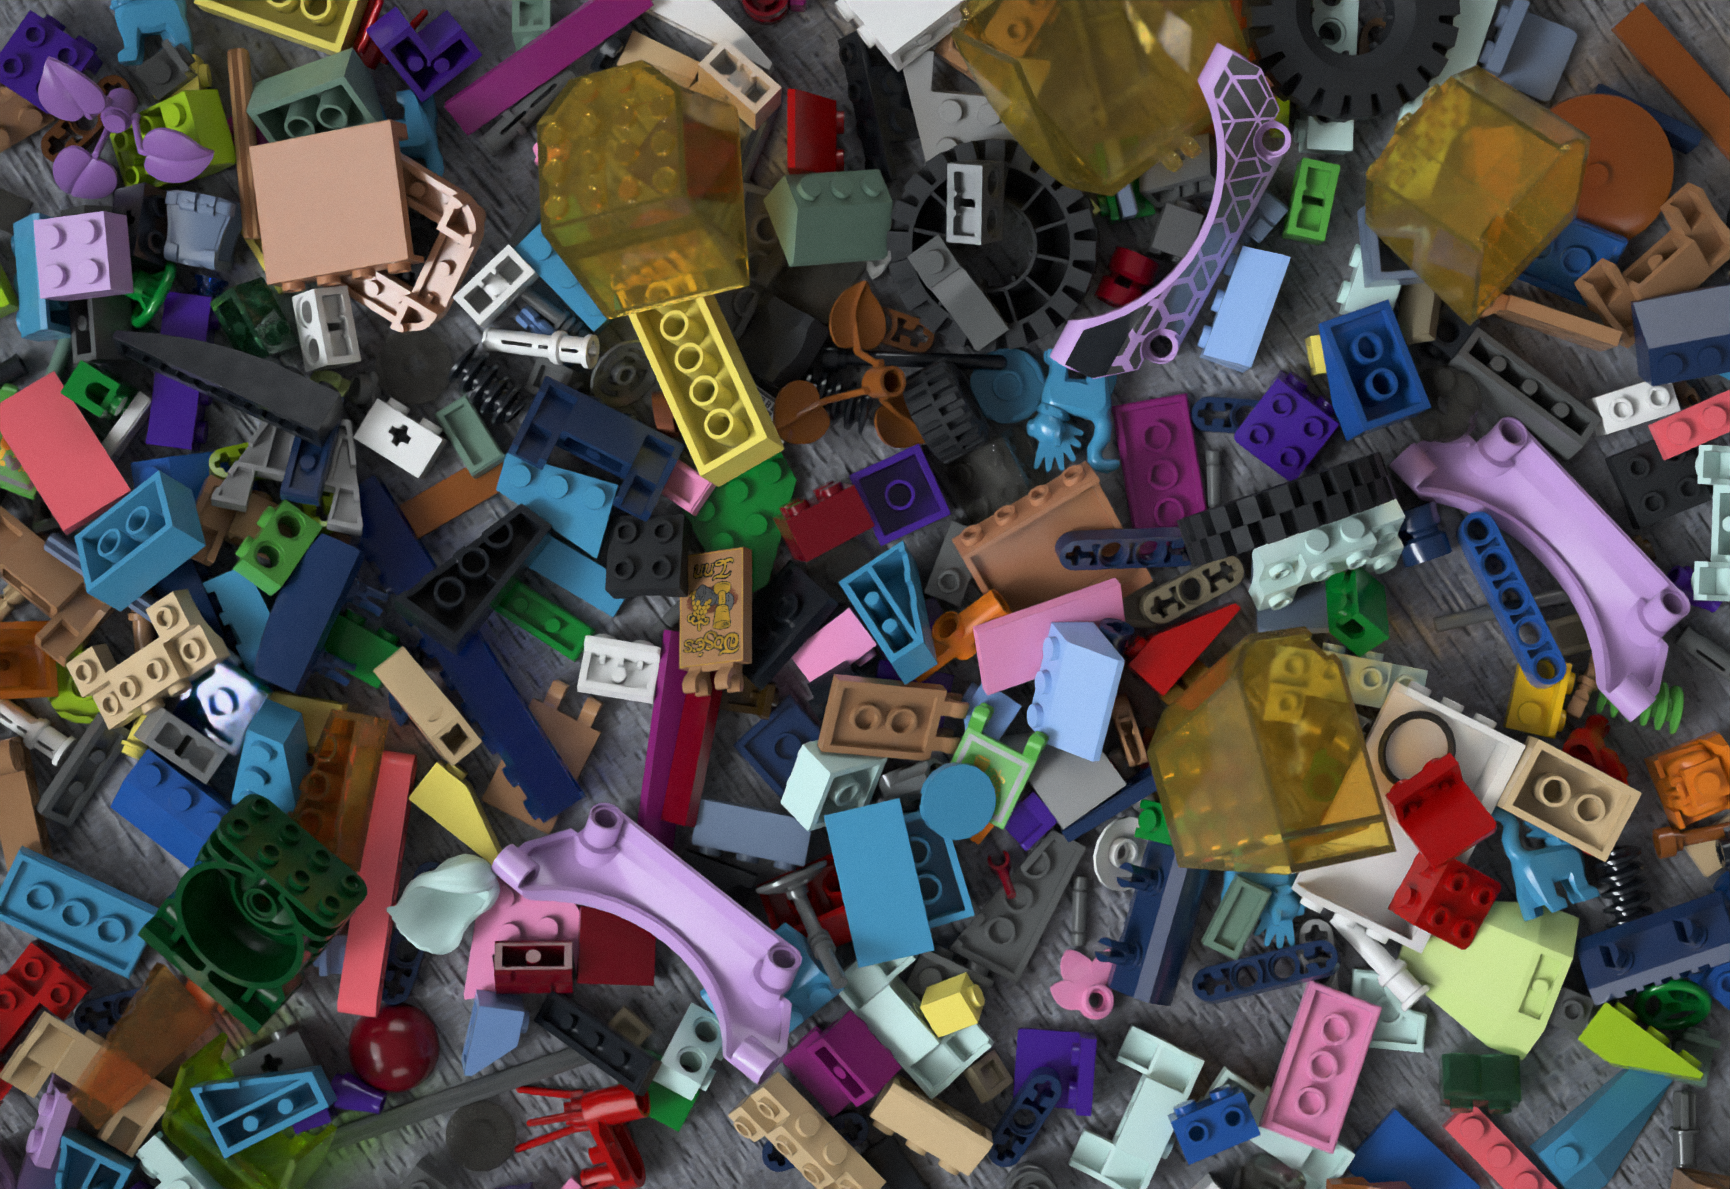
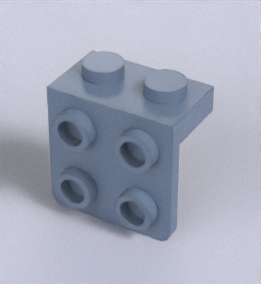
(1527, 51)
(1306, 610)

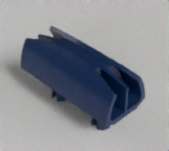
(306, 613)
(1157, 927)
(1656, 948)

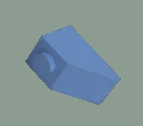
(1004, 709)
(492, 1029)

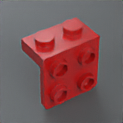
(1439, 811)
(1445, 900)

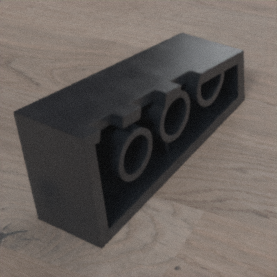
(468, 587)

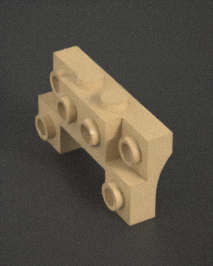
(159, 670)
(66, 1052)
(802, 1137)

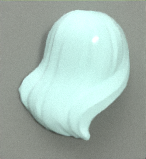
(445, 902)

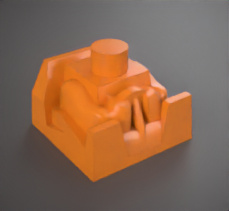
(24, 666)
(1692, 779)

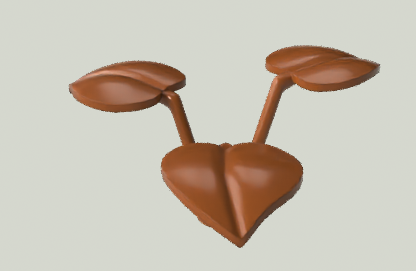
(861, 324)

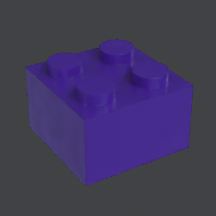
(900, 494)

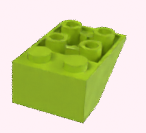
(190, 112)
(1626, 1045)

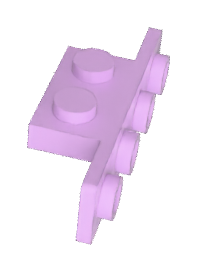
(44, 1141)

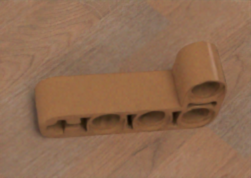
(19, 795)

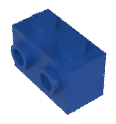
(1213, 1123)

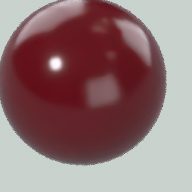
(395, 1048)

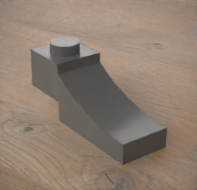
(958, 291)

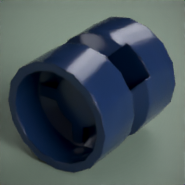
(1421, 535)

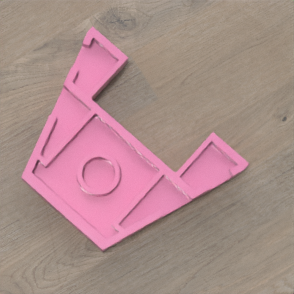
(516, 920)

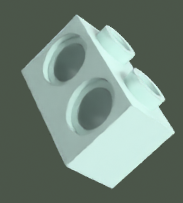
(691, 1051)

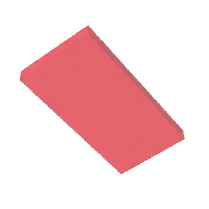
(60, 453)

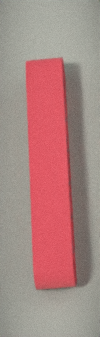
(381, 870)

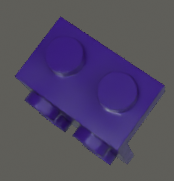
(29, 47)
(1287, 425)

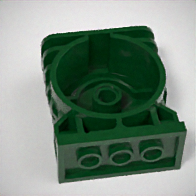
(255, 910)

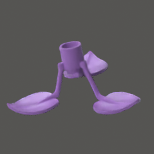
(71, 94)

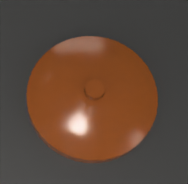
(1627, 162)

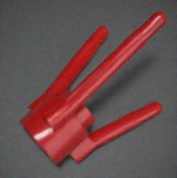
(363, 43)
(572, 1115)

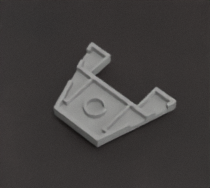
(948, 116)
(268, 458)

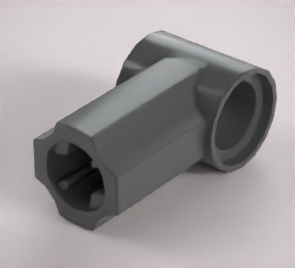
(907, 781)

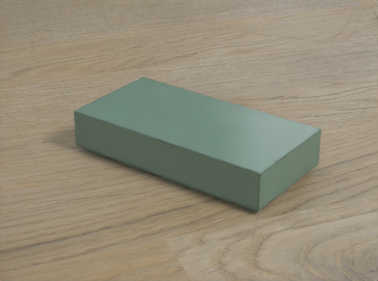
(470, 436)
(1236, 916)

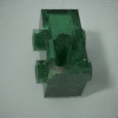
(254, 320)

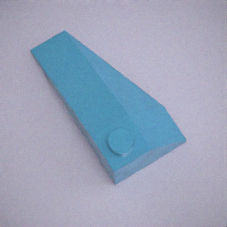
(1599, 1132)

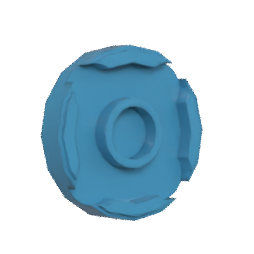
(1009, 393)
(957, 800)

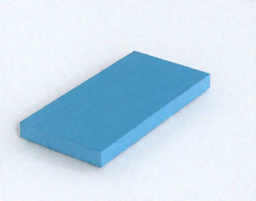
(879, 883)
(74, 912)

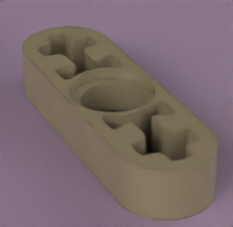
(1171, 610)

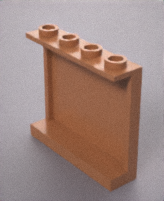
(333, 206)
(1018, 542)

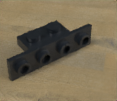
(879, 104)

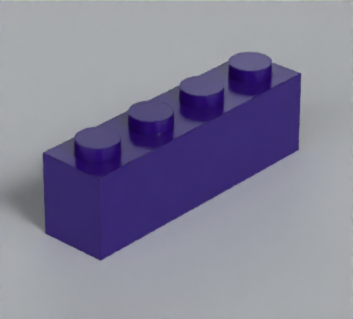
(176, 409)

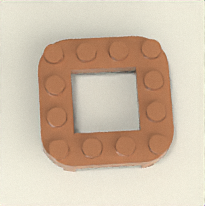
(457, 243)

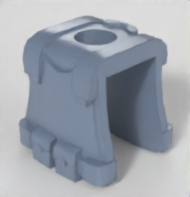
(202, 230)

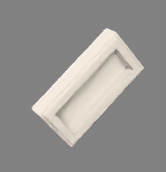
(128, 426)

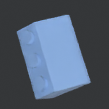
(1243, 307)
(1076, 688)

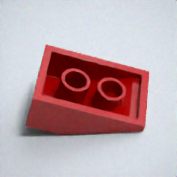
(813, 133)
(1170, 651)

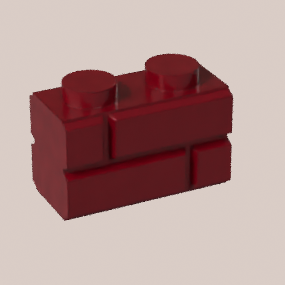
(533, 966)

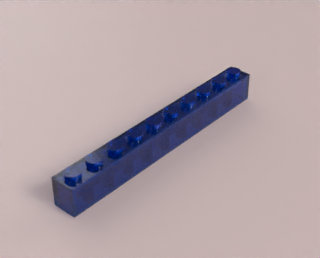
(475, 672)

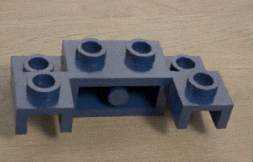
(602, 437)

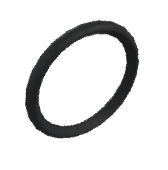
(1399, 721)

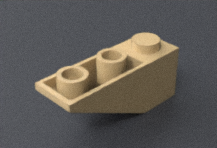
(427, 706)

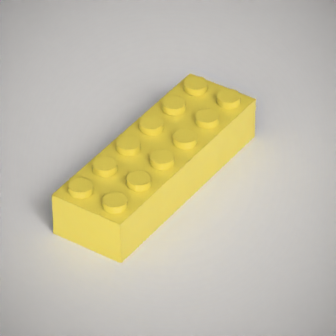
(707, 387)

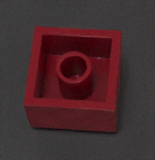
(822, 521)

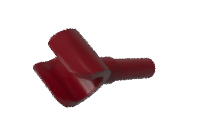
(1003, 873)

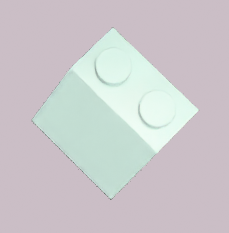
(829, 784)

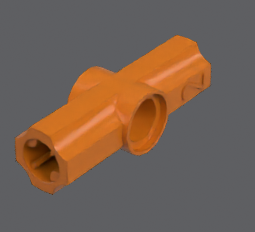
(954, 632)

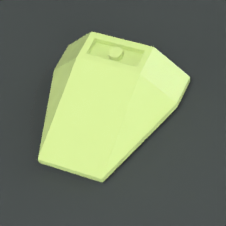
(1504, 979)

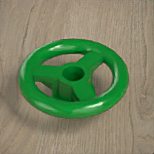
(150, 292)
(1673, 1000)

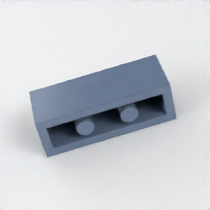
(750, 833)

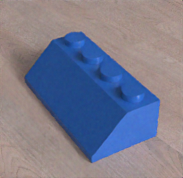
(170, 806)

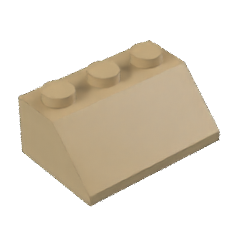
(931, 1126)

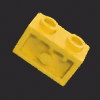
(1538, 709)

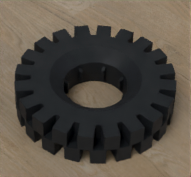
(1346, 84)
(1062, 251)
(1286, 509)

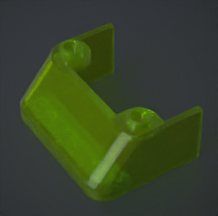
(264, 1165)

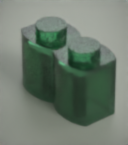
(1479, 1081)

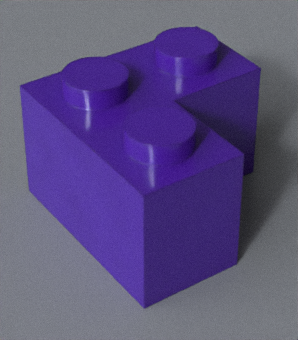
(427, 57)

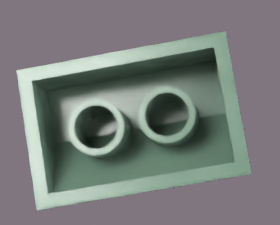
(316, 98)
(831, 216)

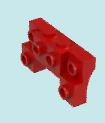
(30, 983)

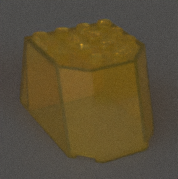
(1475, 187)
(643, 188)
(1268, 763)

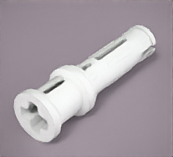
(555, 347)
(37, 732)
(1391, 972)

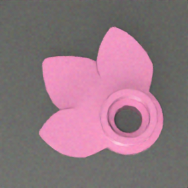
(1079, 981)

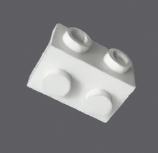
(619, 668)

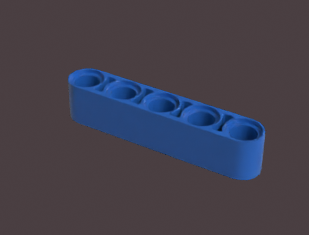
(1511, 580)

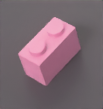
(836, 642)

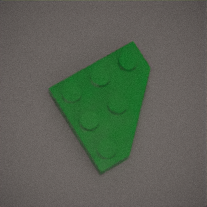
(743, 515)

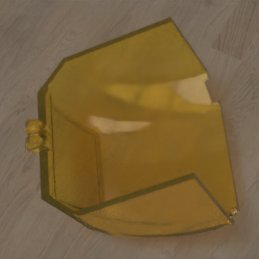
(1097, 83)

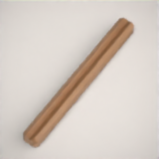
(244, 137)

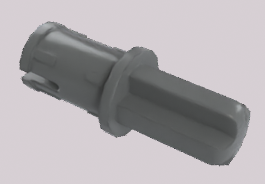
(1684, 1129)

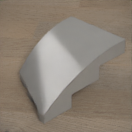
(1068, 782)

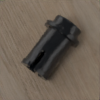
(12, 370)

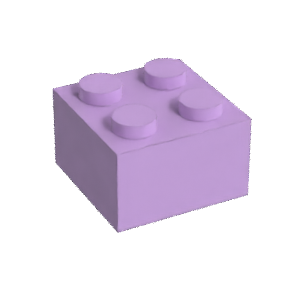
(83, 256)

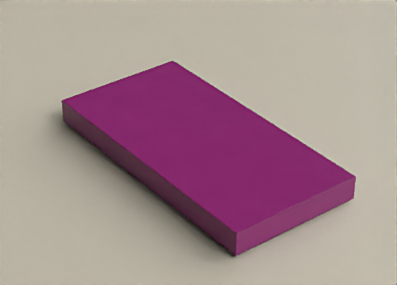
(1158, 463)

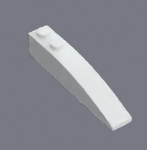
(709, 24)

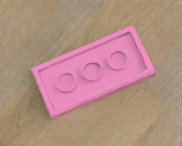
(1013, 644)
(1320, 1067)

